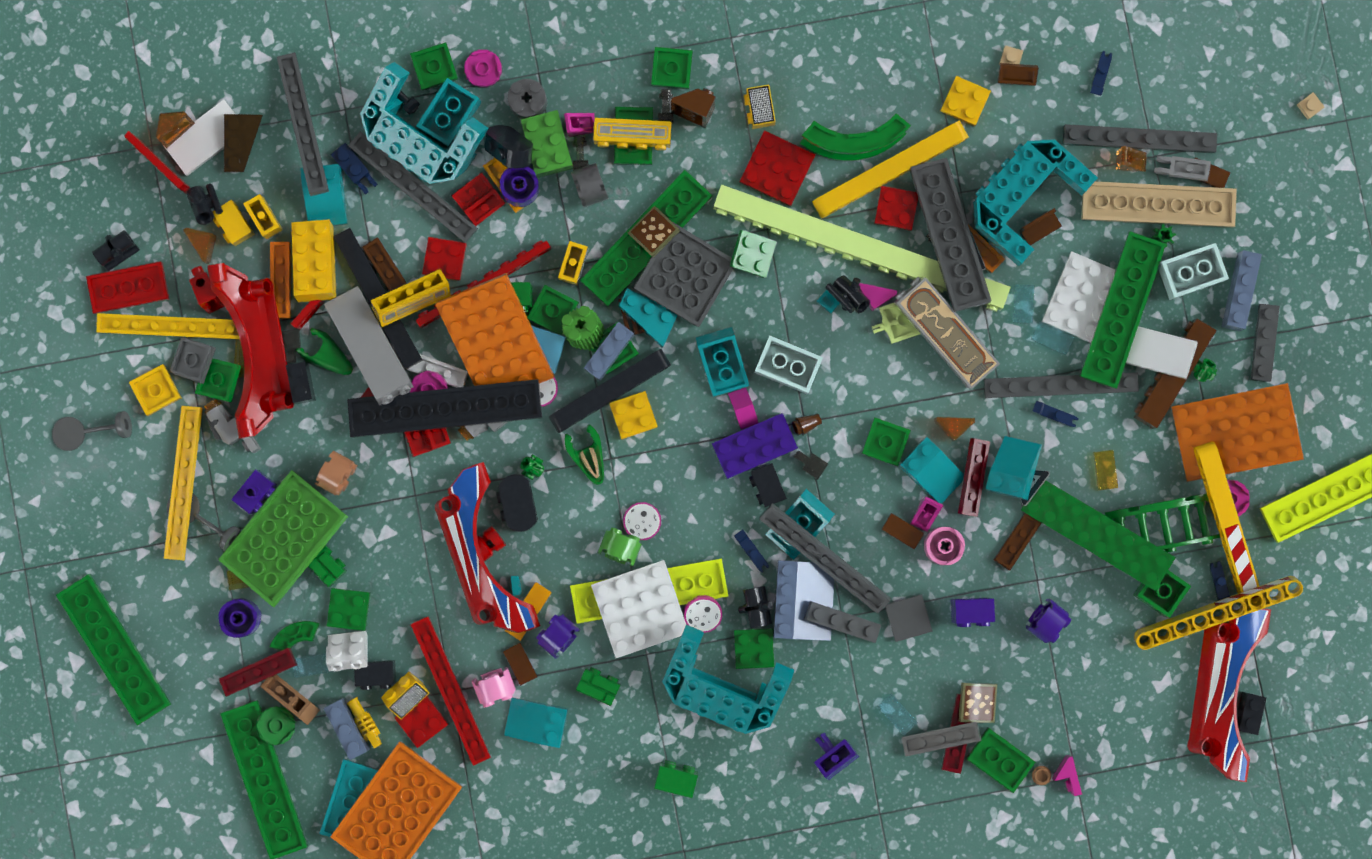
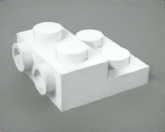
(347, 651)

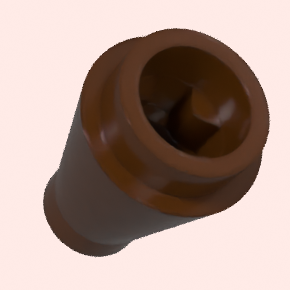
(805, 424)

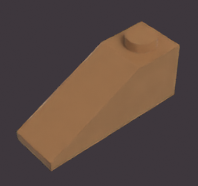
(290, 698)

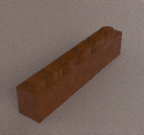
(1166, 387)

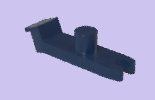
(1101, 74)
(1054, 414)
(751, 550)
(1219, 581)

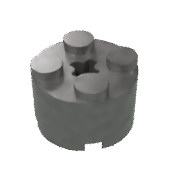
(518, 93)
(589, 185)

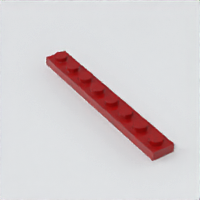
(508, 267)
(450, 690)

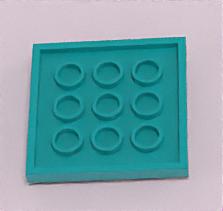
(349, 786)

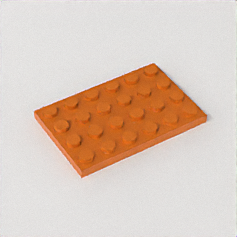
(494, 334)
(1247, 427)
(397, 808)

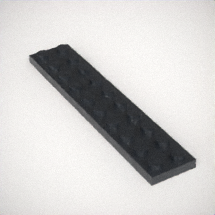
(446, 408)

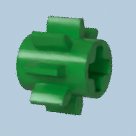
(1167, 231)
(1205, 370)
(532, 467)

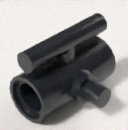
(202, 203)
(115, 250)
(848, 294)
(756, 607)

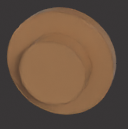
(1041, 775)

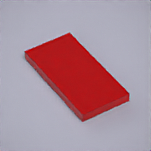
(157, 162)
(127, 287)

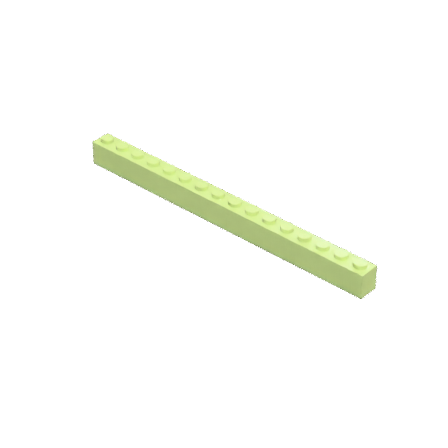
(840, 240)

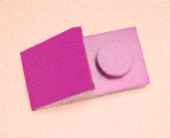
(1068, 770)

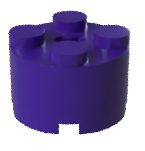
(522, 196)
(229, 621)
(1048, 621)
(558, 635)

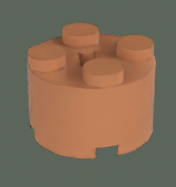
(335, 473)

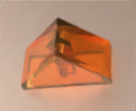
(172, 126)
(1131, 159)
(202, 242)
(954, 426)

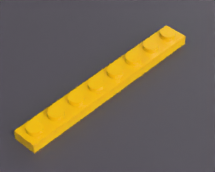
(166, 326)
(183, 483)

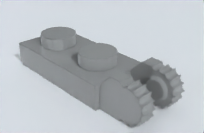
(1184, 168)

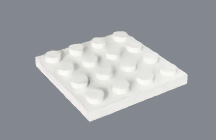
(1079, 297)
(639, 608)

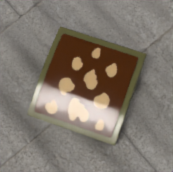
(654, 231)
(977, 702)

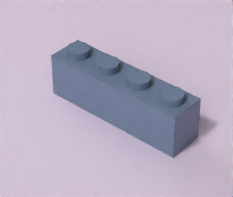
(1241, 290)

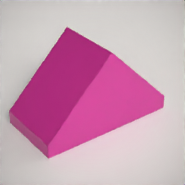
(579, 123)
(877, 295)
(743, 408)
(926, 513)

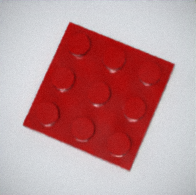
(777, 168)

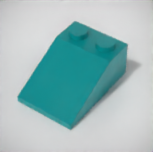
(329, 204)
(722, 361)
(1014, 468)
(932, 470)
(809, 514)
(536, 722)

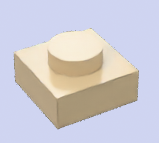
(1011, 55)
(1310, 106)

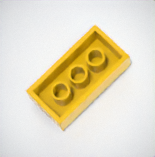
(313, 260)

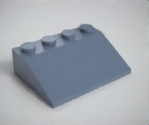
(795, 587)

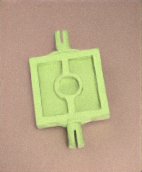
(895, 324)

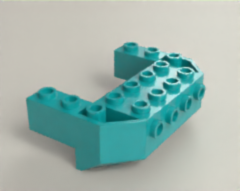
(408, 144)
(1016, 184)
(718, 698)

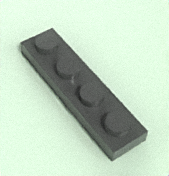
(1265, 342)
(842, 622)
(941, 739)

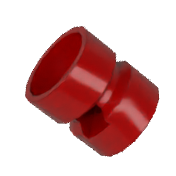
(497, 543)

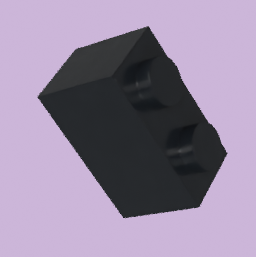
(300, 382)
(768, 485)
(376, 673)
(1250, 712)

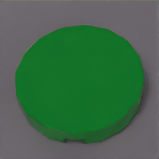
(275, 725)

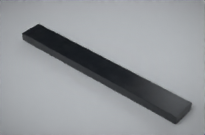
(372, 289)

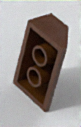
(694, 106)

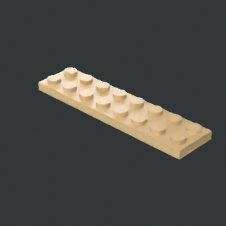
(1160, 204)

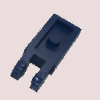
(353, 166)

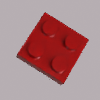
(896, 208)
(446, 256)
(422, 722)

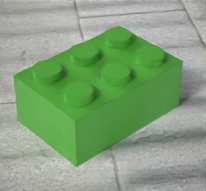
(550, 148)

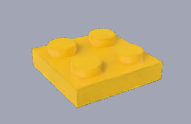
(965, 101)
(155, 390)
(633, 415)

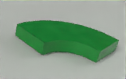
(295, 633)

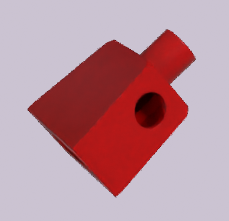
(202, 289)

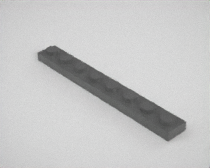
(302, 124)
(1140, 138)
(413, 188)
(1054, 386)
(824, 558)

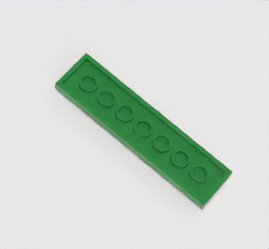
(626, 257)
(1122, 310)
(1099, 535)
(113, 649)
(264, 782)

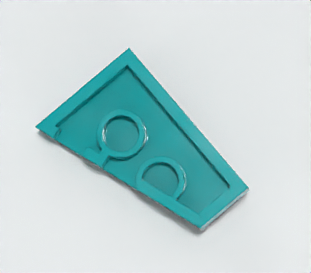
(648, 314)

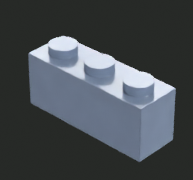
(609, 351)
(346, 729)

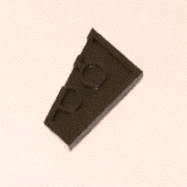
(239, 137)

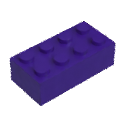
(754, 446)

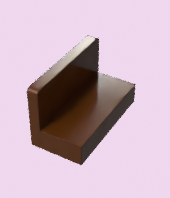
(1040, 227)

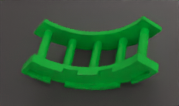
(854, 146)
(1162, 510)

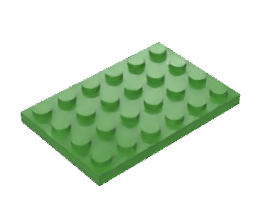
(283, 538)

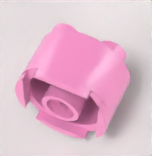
(954, 548)
(494, 686)

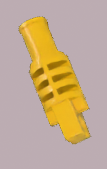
(365, 723)

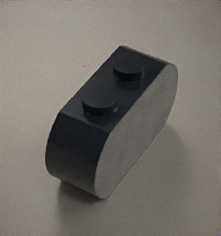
(508, 146)
(517, 503)

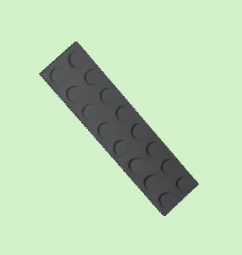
(950, 235)

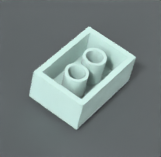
(1192, 271)
(788, 365)

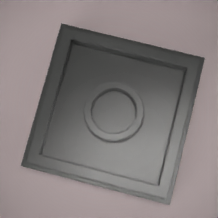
(192, 360)
(908, 618)

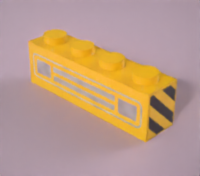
(632, 133)
(410, 298)

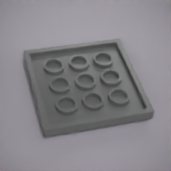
(685, 276)

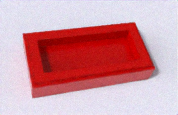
(305, 315)

